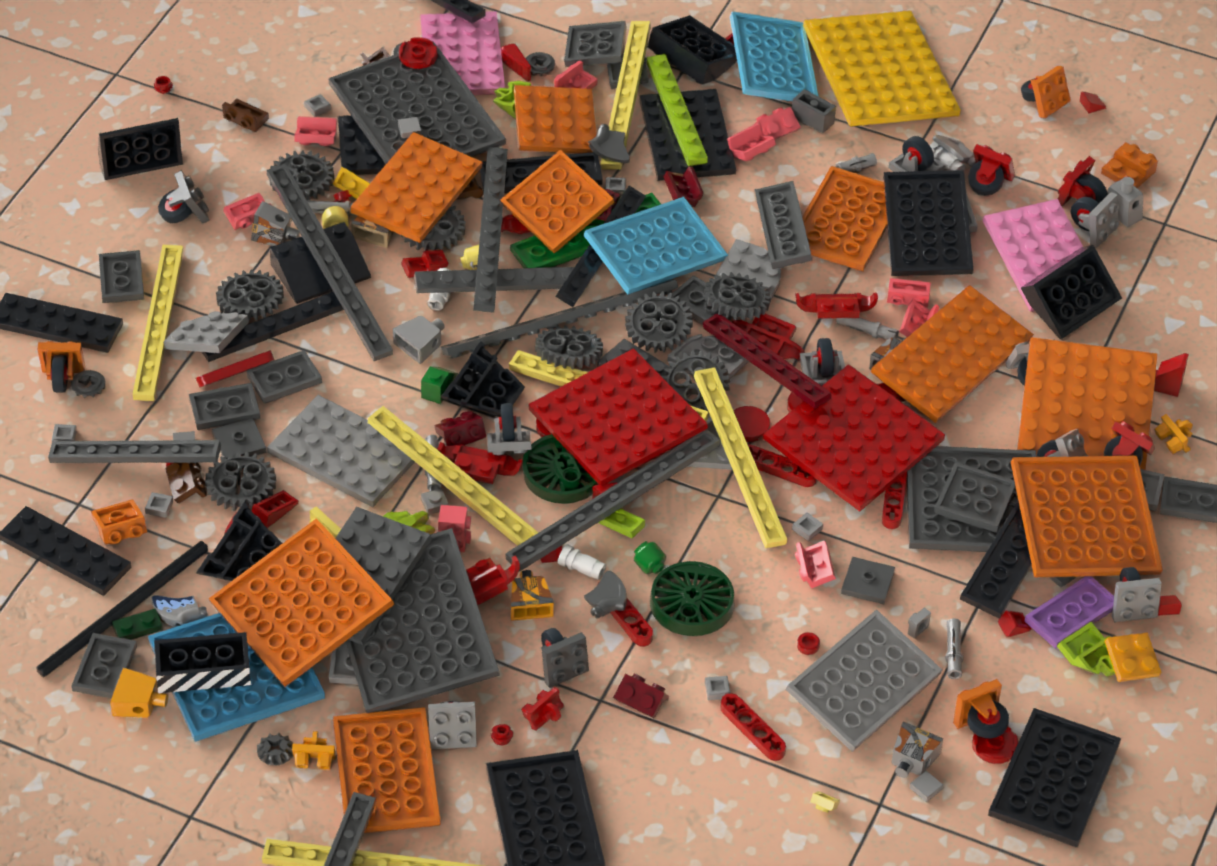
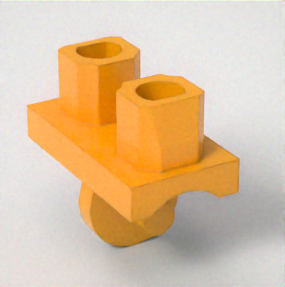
(1178, 440)
(314, 748)

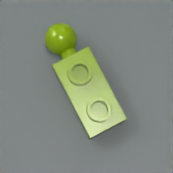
(624, 523)

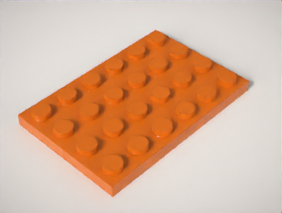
(416, 187)
(846, 218)
(389, 760)

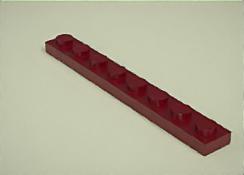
(767, 360)

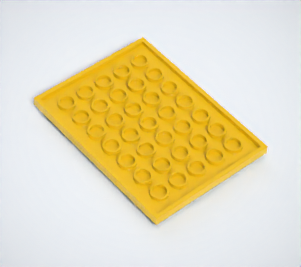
(881, 68)

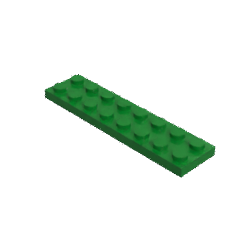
(534, 254)

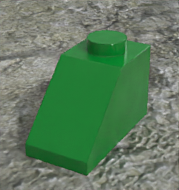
(435, 383)

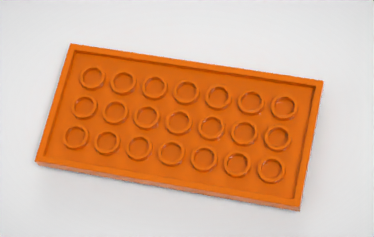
(951, 353)

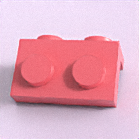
(575, 78)
(779, 123)
(316, 130)
(750, 143)
(242, 212)
(905, 291)
(915, 317)
(815, 564)

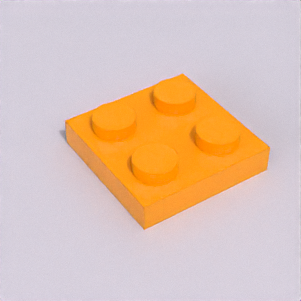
(1133, 657)

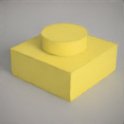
(824, 802)

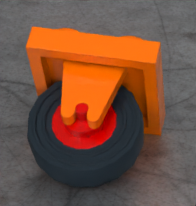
(1047, 91)
(60, 362)
(982, 710)

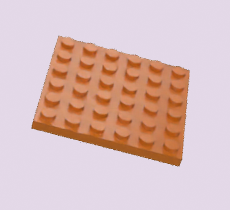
(1085, 390)
(1085, 516)
(301, 602)

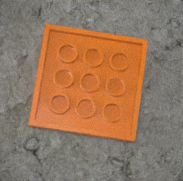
(554, 119)
(557, 201)

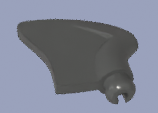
(609, 145)
(607, 596)

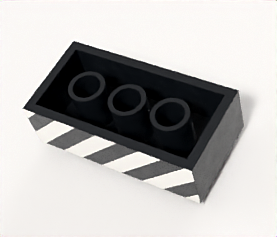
(202, 662)

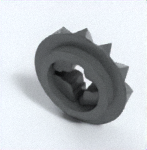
(542, 59)
(83, 378)
(276, 756)

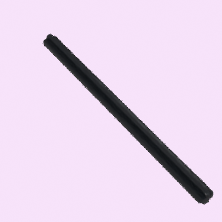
(122, 608)

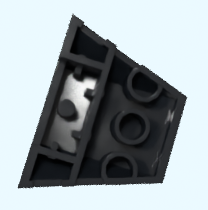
(484, 384)
(240, 547)

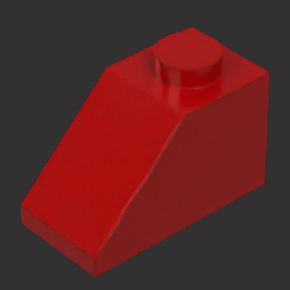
(1171, 375)

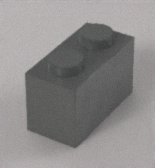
(813, 111)

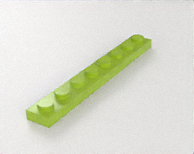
(676, 110)

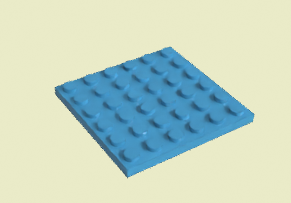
(227, 708)

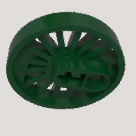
(555, 466)
(693, 599)

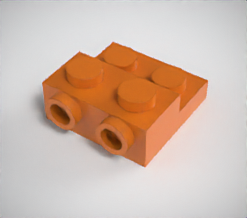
(1130, 162)
(119, 522)

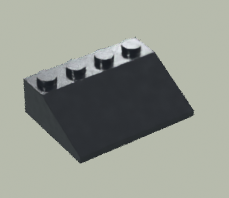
(693, 48)
(140, 149)
(302, 274)
(1072, 291)

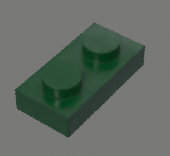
(138, 625)

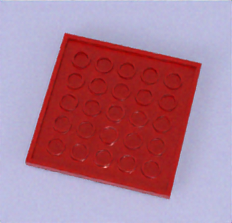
(617, 417)
(855, 439)

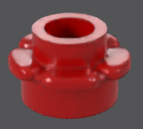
(163, 84)
(342, 196)
(502, 734)

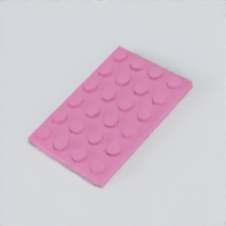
(469, 48)
(1032, 239)

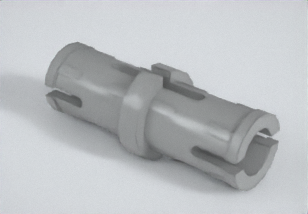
(857, 164)

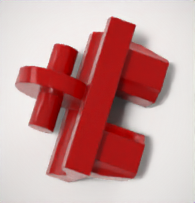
(546, 708)

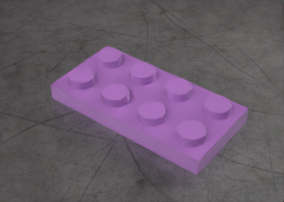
(1071, 610)

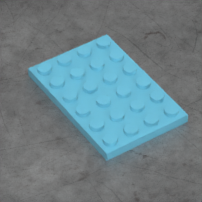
(772, 56)
(655, 245)

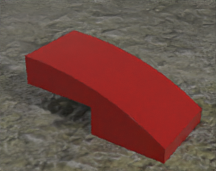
(430, 261)

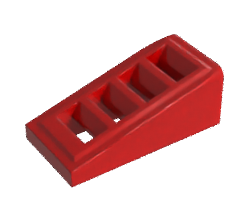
(516, 61)
(275, 506)

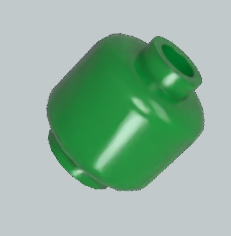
(649, 558)

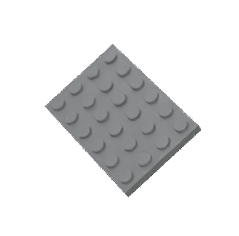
(341, 451)
(864, 680)

